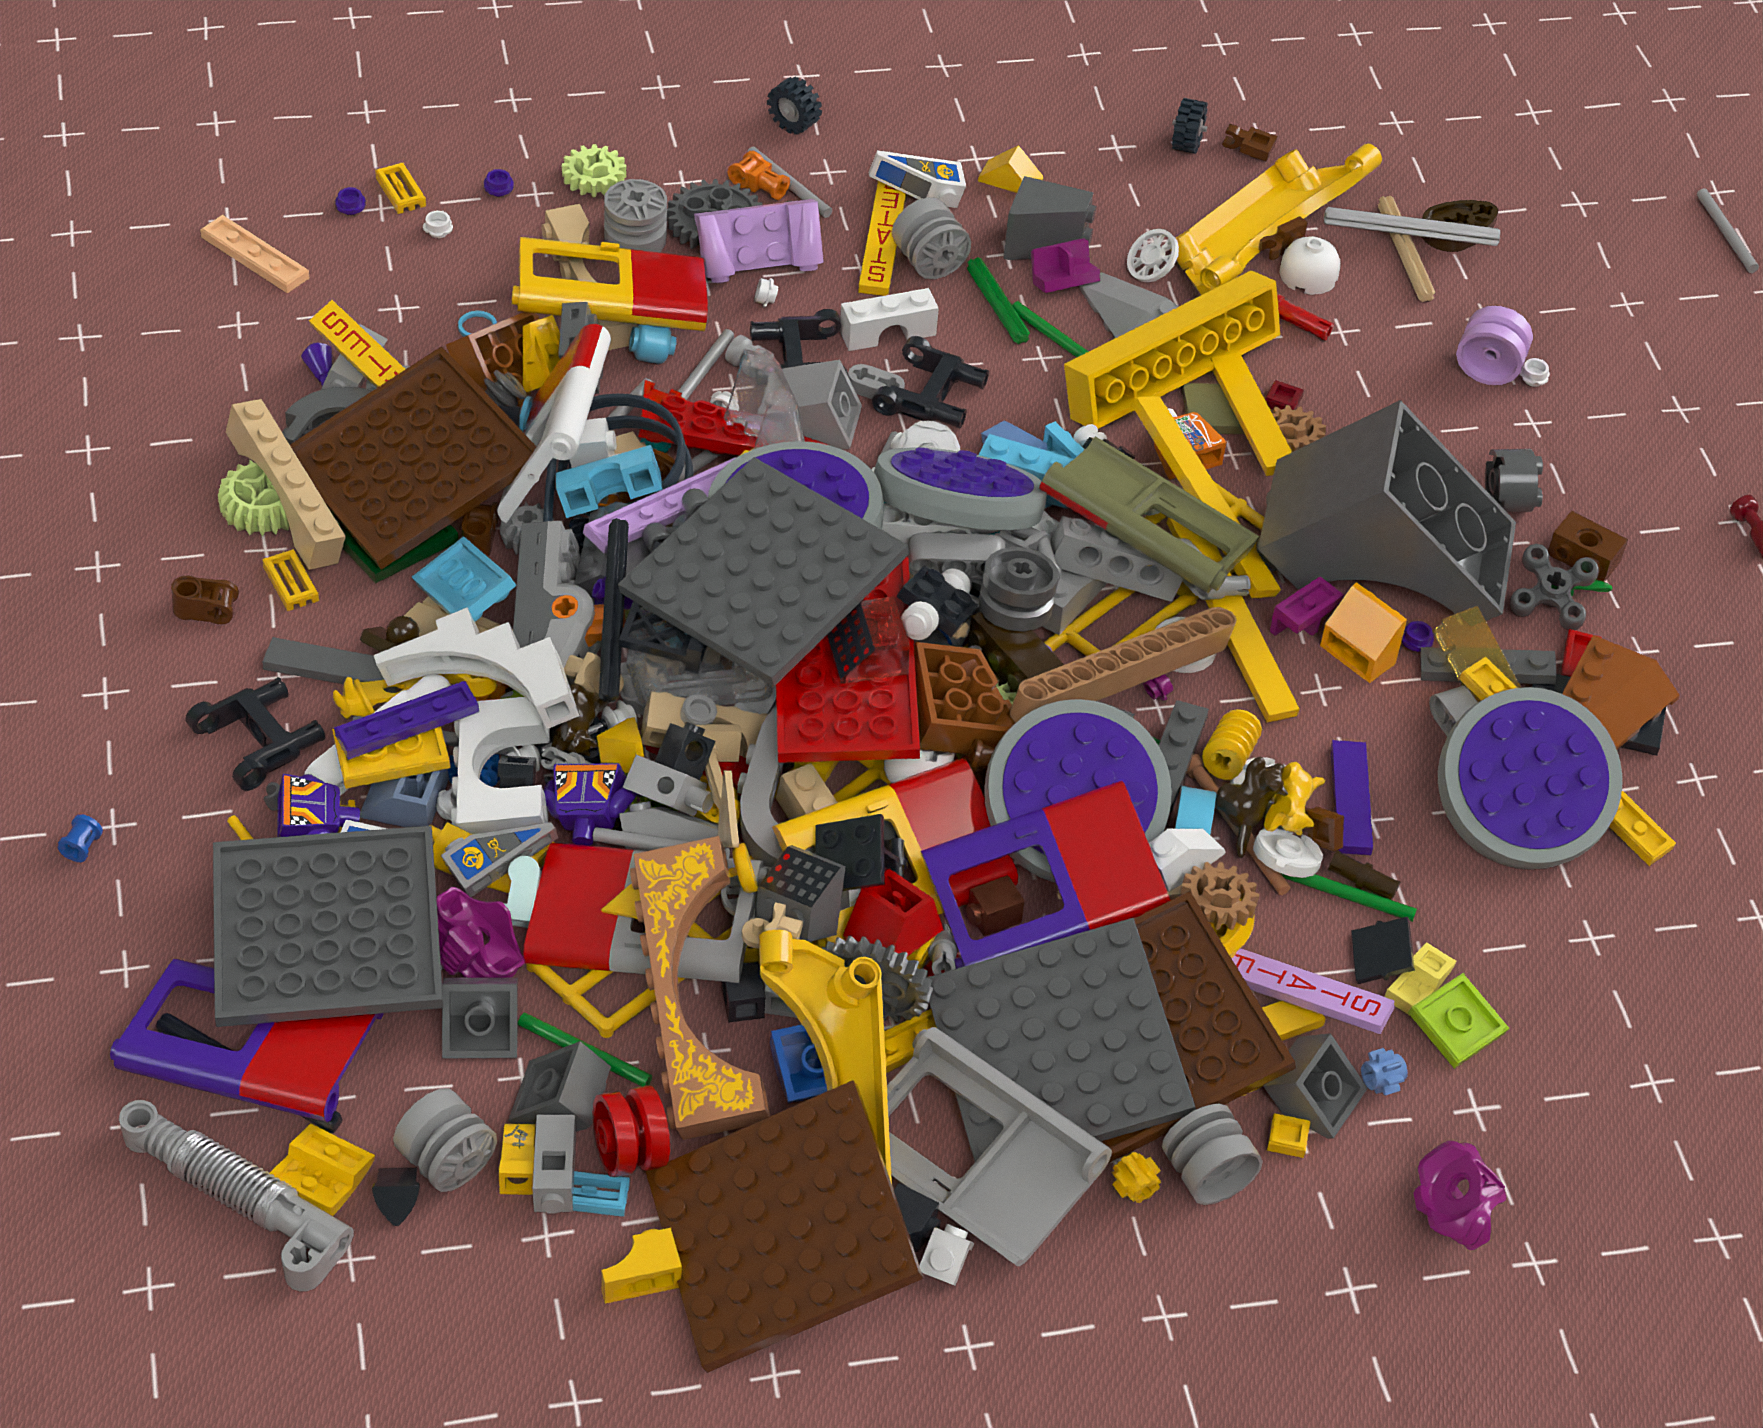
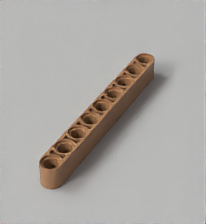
(1128, 662)

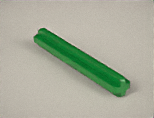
(998, 300)

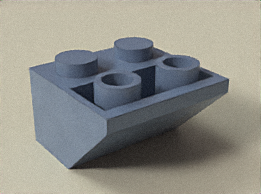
(405, 800)

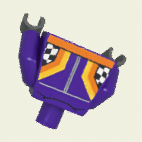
(587, 797)
(307, 806)

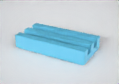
(598, 1201)

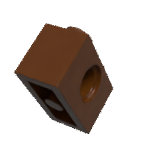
(1583, 538)

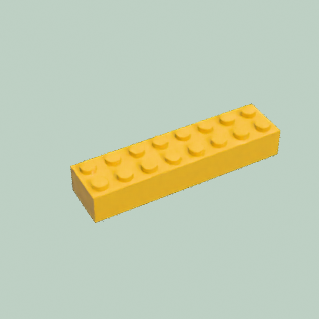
(1171, 349)

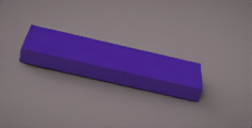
(406, 720)
(1352, 795)

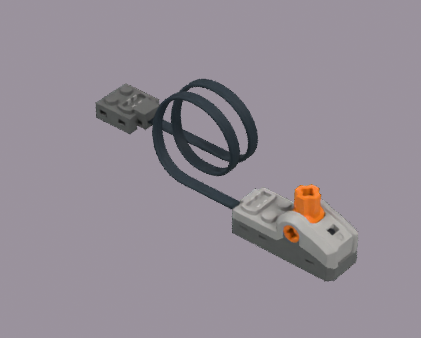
(549, 555)

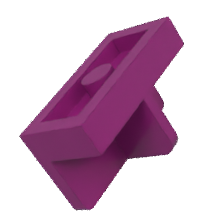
(1063, 266)
(1306, 608)

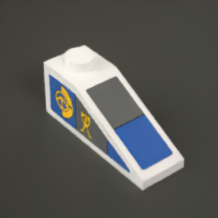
(920, 176)

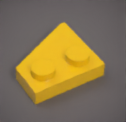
(539, 351)

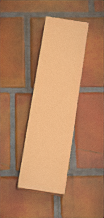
(254, 253)

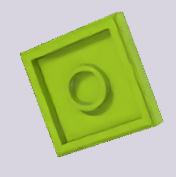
(1458, 1020)

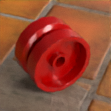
(631, 1131)

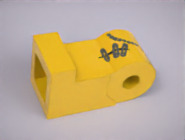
(517, 1158)

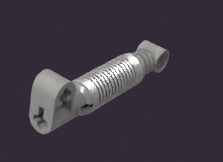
(234, 1179)

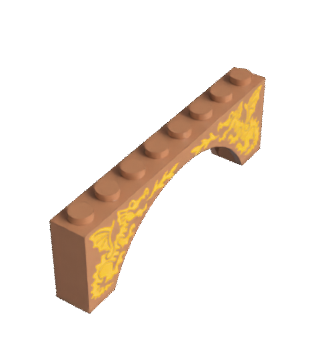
(704, 1089)

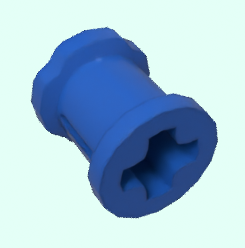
(80, 838)

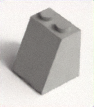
(825, 402)

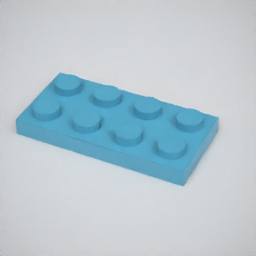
(464, 579)

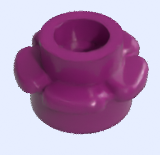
(1158, 687)

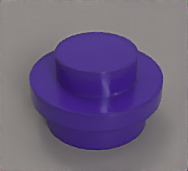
(498, 183)
(350, 201)
(1417, 635)

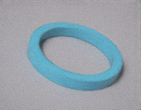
(473, 314)
(525, 411)

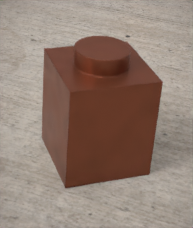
(995, 905)

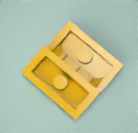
(323, 1168)

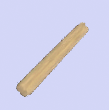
(1409, 254)

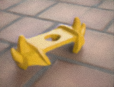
(362, 696)

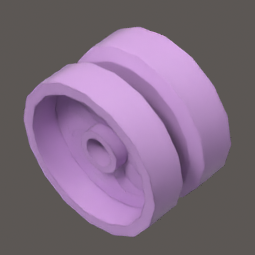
(1494, 345)

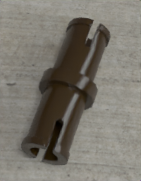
(1363, 875)

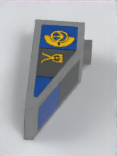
(487, 855)

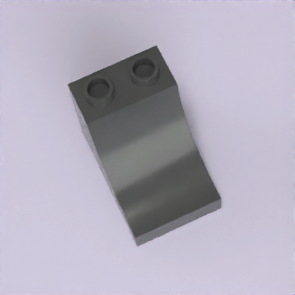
(1388, 509)

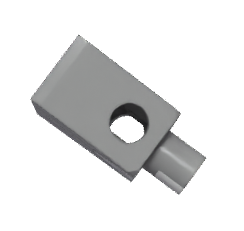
(668, 786)

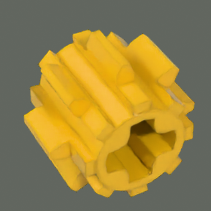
(1136, 1177)

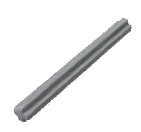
(1412, 226)

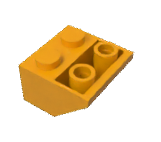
(1364, 633)

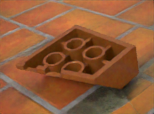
(494, 349)
(1620, 688)
(957, 699)

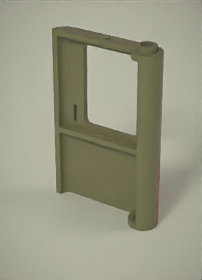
(1119, 491)

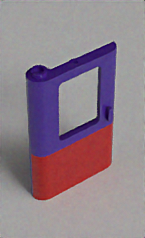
(1094, 857)
(280, 1067)

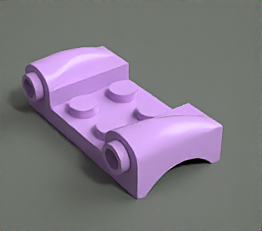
(760, 238)

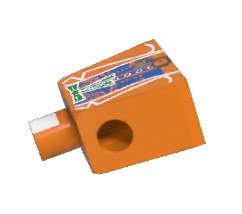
(1203, 439)

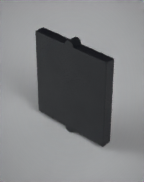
(1382, 950)

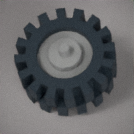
(794, 105)
(1189, 125)

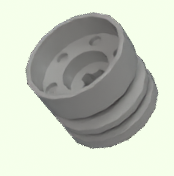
(636, 215)
(931, 238)
(444, 1139)
(1212, 1154)

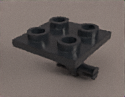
(860, 847)

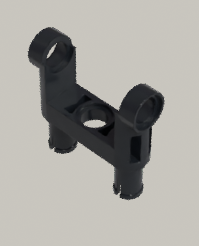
(792, 329)
(929, 404)
(249, 707)

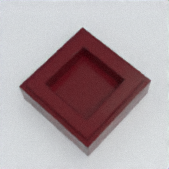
(1282, 395)

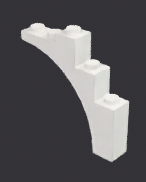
(494, 654)

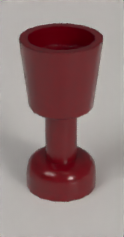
(1746, 510)

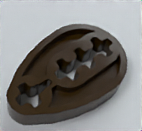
(1463, 212)

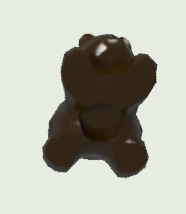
(574, 733)
(1248, 801)

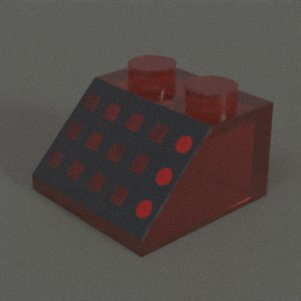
(870, 642)

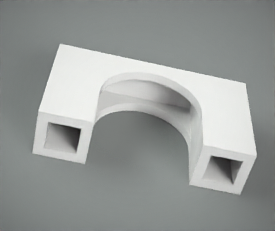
(481, 735)

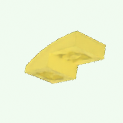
(1429, 974)

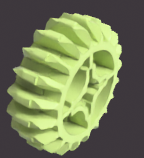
(251, 501)

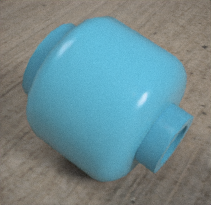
(651, 343)

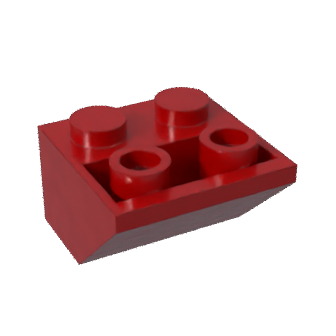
(894, 915)

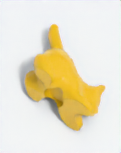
(1290, 809)

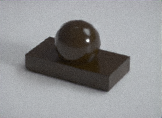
(398, 631)

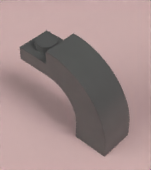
(317, 408)

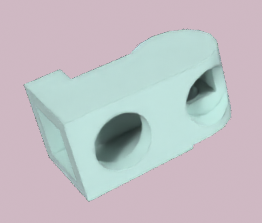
(525, 879)

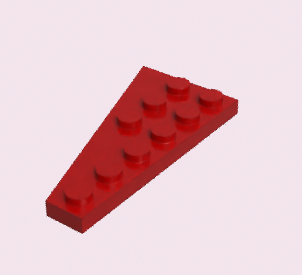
(700, 424)

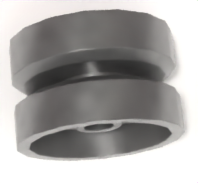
(1018, 588)

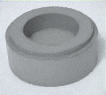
(698, 710)

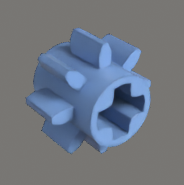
(1384, 1071)

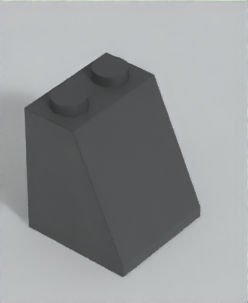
(1047, 216)

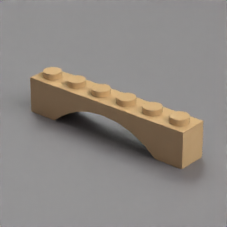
(572, 226)
(310, 520)

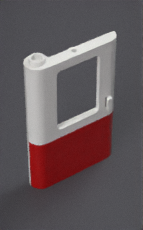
(559, 411)

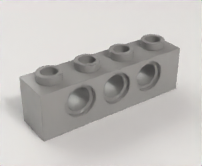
(1101, 563)

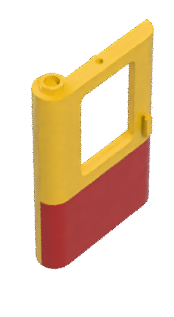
(651, 287)
(924, 813)

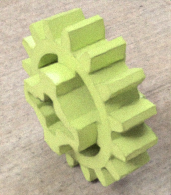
(593, 170)

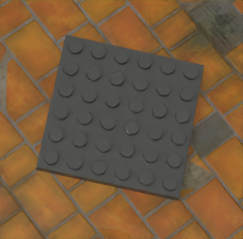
(764, 570)
(325, 926)
(1073, 1029)

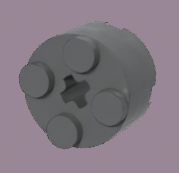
(1514, 479)

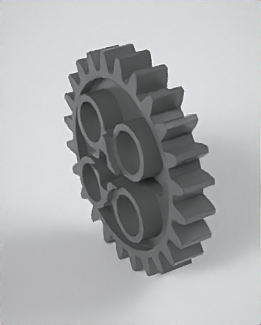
(701, 200)
(904, 986)

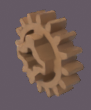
(1299, 427)
(1220, 894)

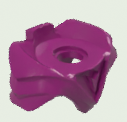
(462, 941)
(1448, 1210)

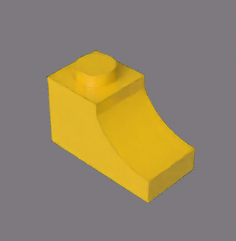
(647, 1269)

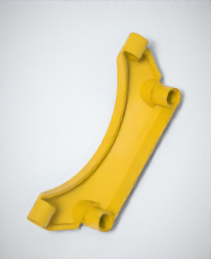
(1231, 234)
(838, 1016)

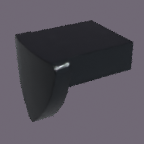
(396, 1192)

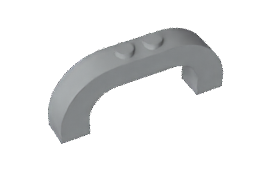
(758, 792)

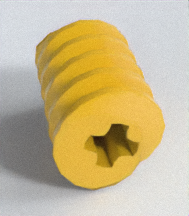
(1231, 744)

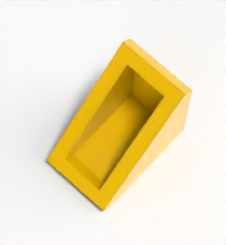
(1008, 170)
(621, 744)

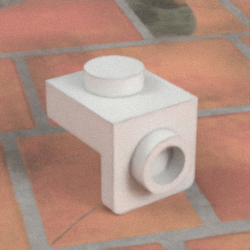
(946, 1254)

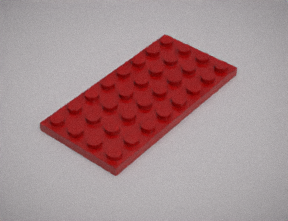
(848, 720)

